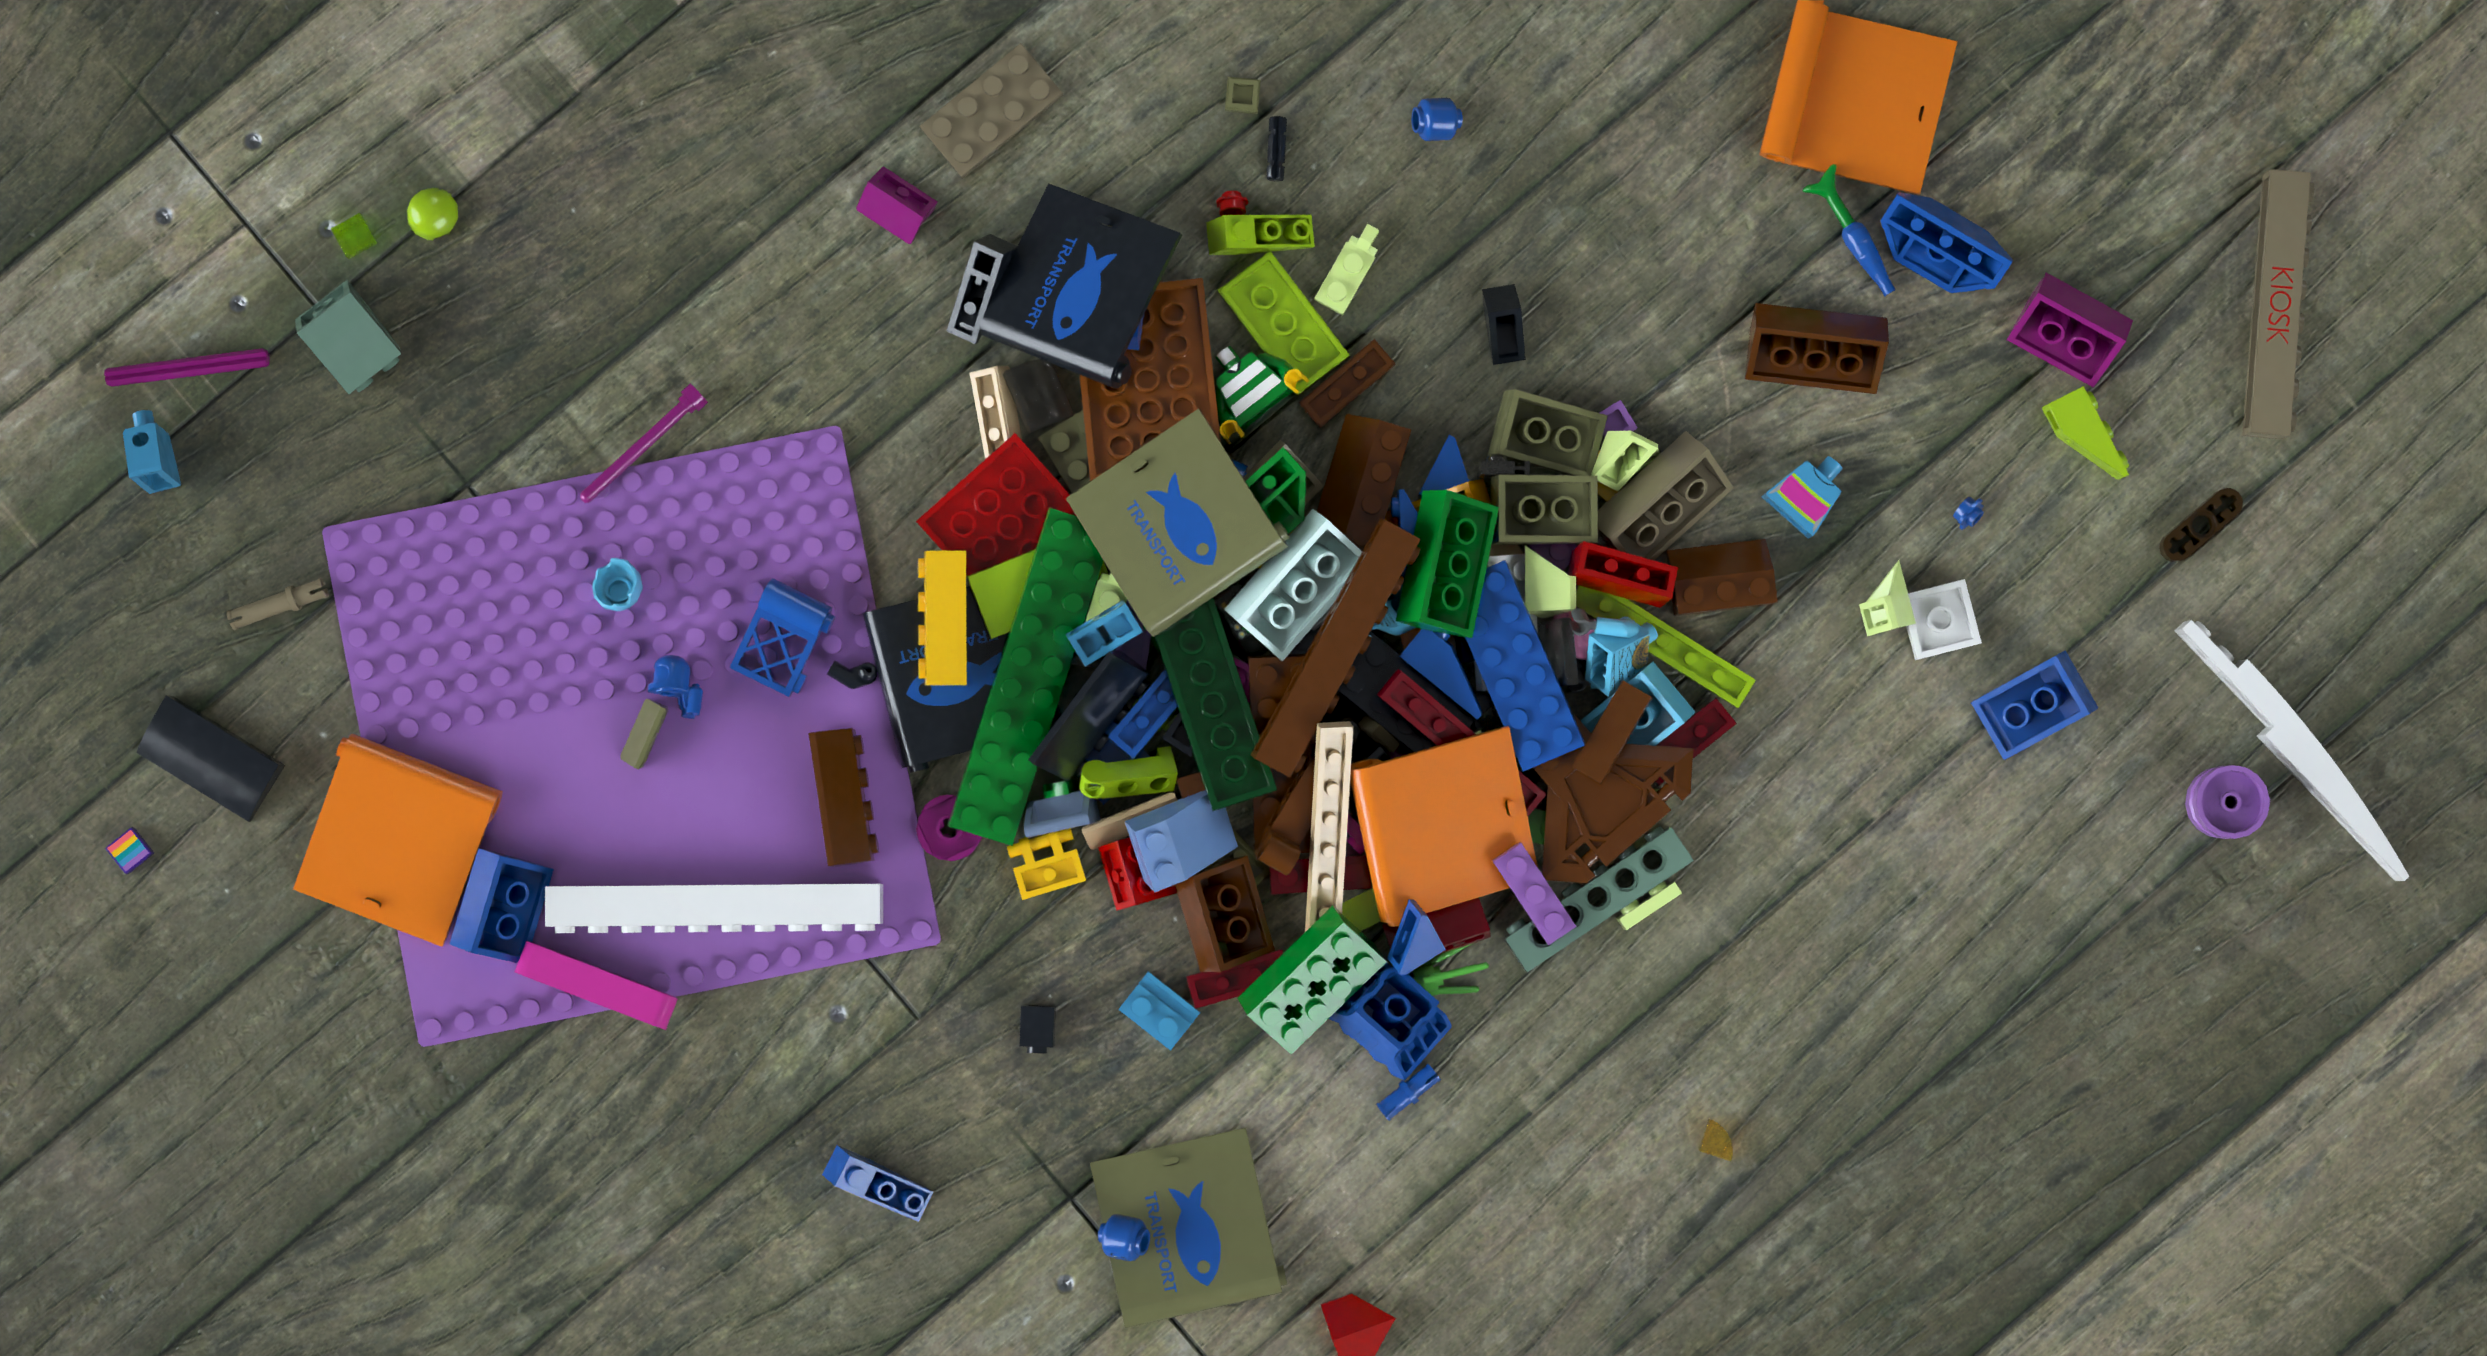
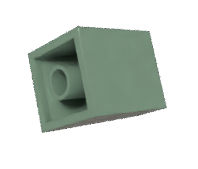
(348, 338)

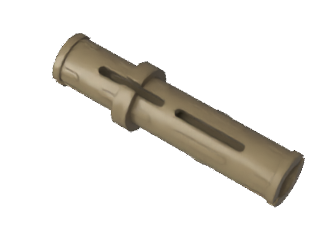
(291, 598)

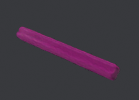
(187, 367)

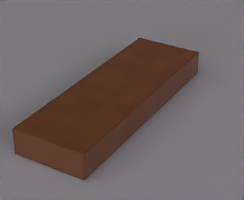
(1347, 383)
(1612, 732)

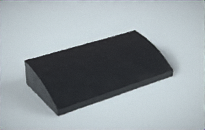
(209, 757)

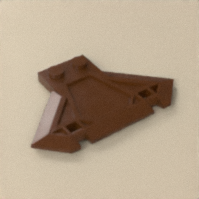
(1607, 814)

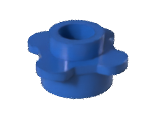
(1969, 512)

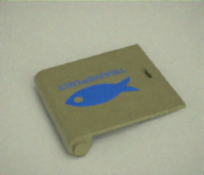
(1177, 524)
(1203, 1225)

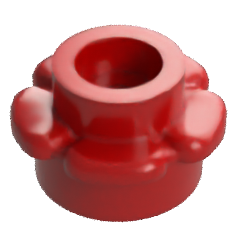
(1232, 203)

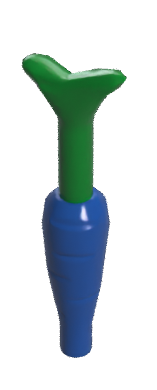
(1853, 233)

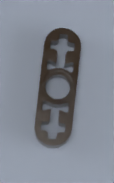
(2213, 502)

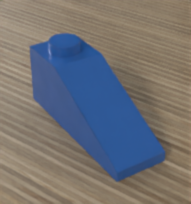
(1439, 663)

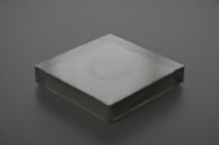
(1560, 648)

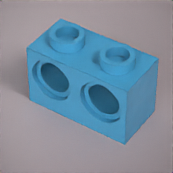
(1104, 633)

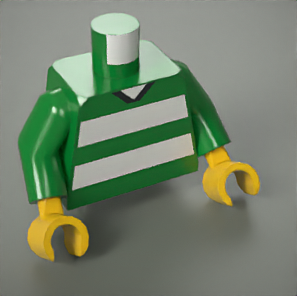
(1251, 388)

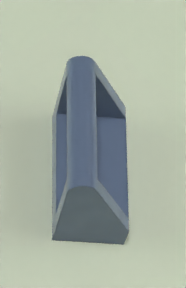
(1060, 813)

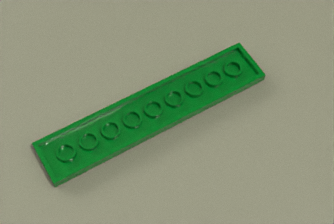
(1028, 680)

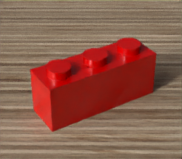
(1622, 574)

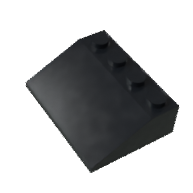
(1091, 715)

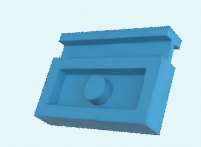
(1159, 1010)

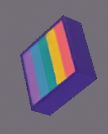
(129, 850)

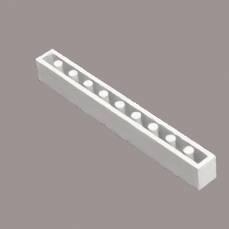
(714, 905)

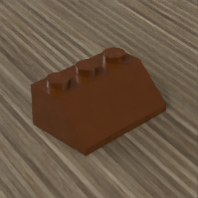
(1722, 577)
(1224, 915)

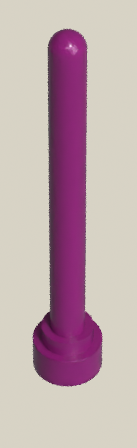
(689, 402)

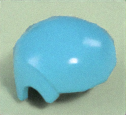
(617, 585)

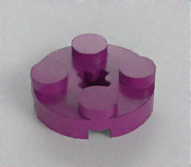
(930, 835)

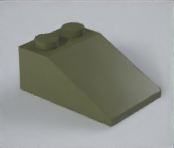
(1547, 433)
(1545, 509)

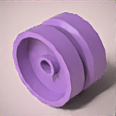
(2207, 802)

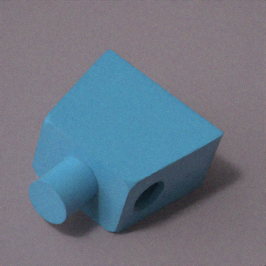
(150, 454)

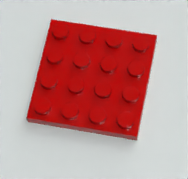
(996, 508)

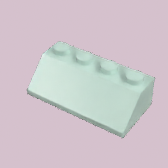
(1295, 585)

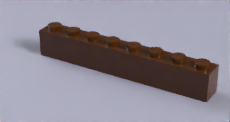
(1336, 647)

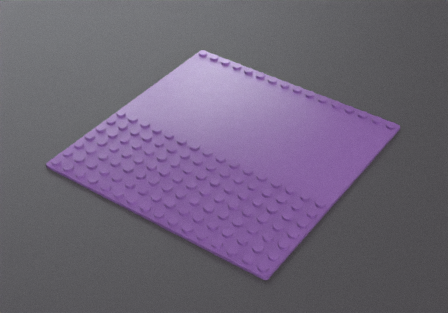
(496, 662)

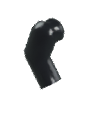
(854, 677)

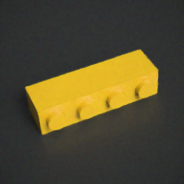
(943, 618)

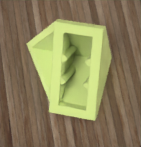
(1622, 457)
(1547, 587)
(1888, 605)

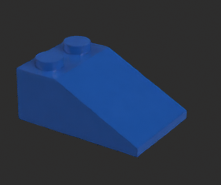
(2034, 705)

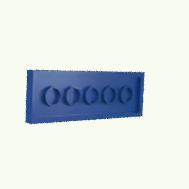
(1520, 673)

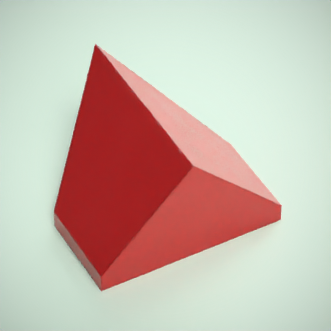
(1356, 1325)

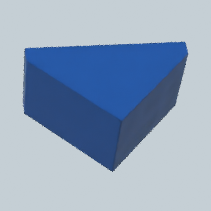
(1447, 469)
(1414, 941)

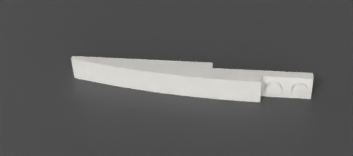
(2295, 746)

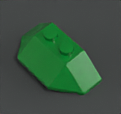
(1281, 489)

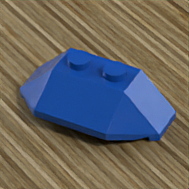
(1943, 245)

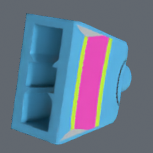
(1806, 495)

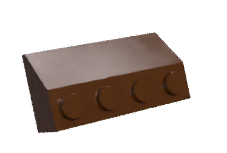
(1816, 348)
(1362, 476)
(842, 797)

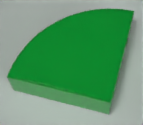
(1058, 788)

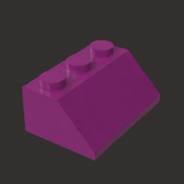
(2070, 330)

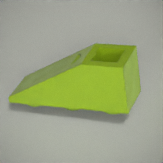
(1259, 234)
(2080, 427)

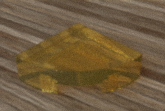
(1716, 1141)

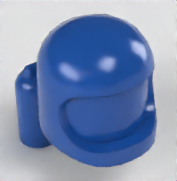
(673, 680)

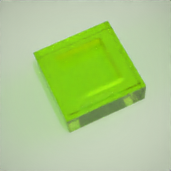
(354, 235)

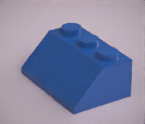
(500, 906)

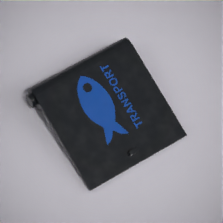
(1079, 285)
(931, 719)

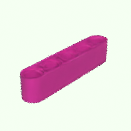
(596, 985)

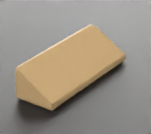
(994, 408)
(1113, 826)

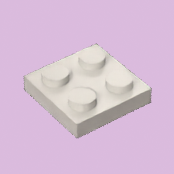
(1942, 620)

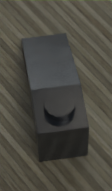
(981, 278)

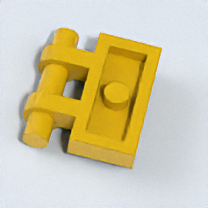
(1048, 873)

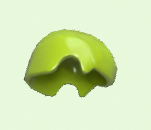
(432, 213)

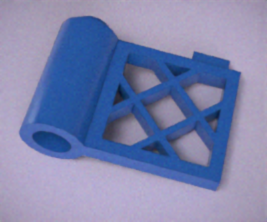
(795, 613)

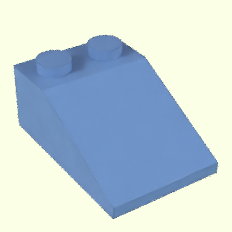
(1179, 840)

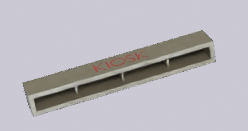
(2277, 304)

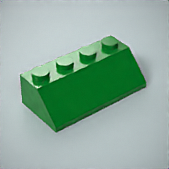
(1448, 575)

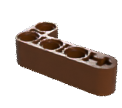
(1287, 827)

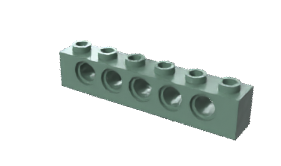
(1672, 859)

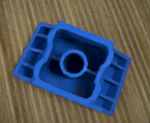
(1393, 1020)

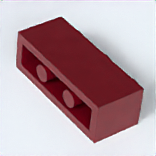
(1454, 924)

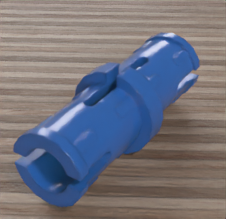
(1408, 1092)

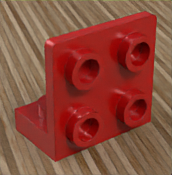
(1126, 877)

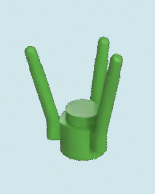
(1432, 977)

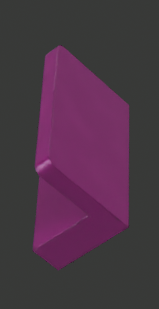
(895, 204)

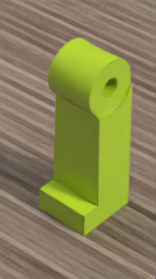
(1130, 776)

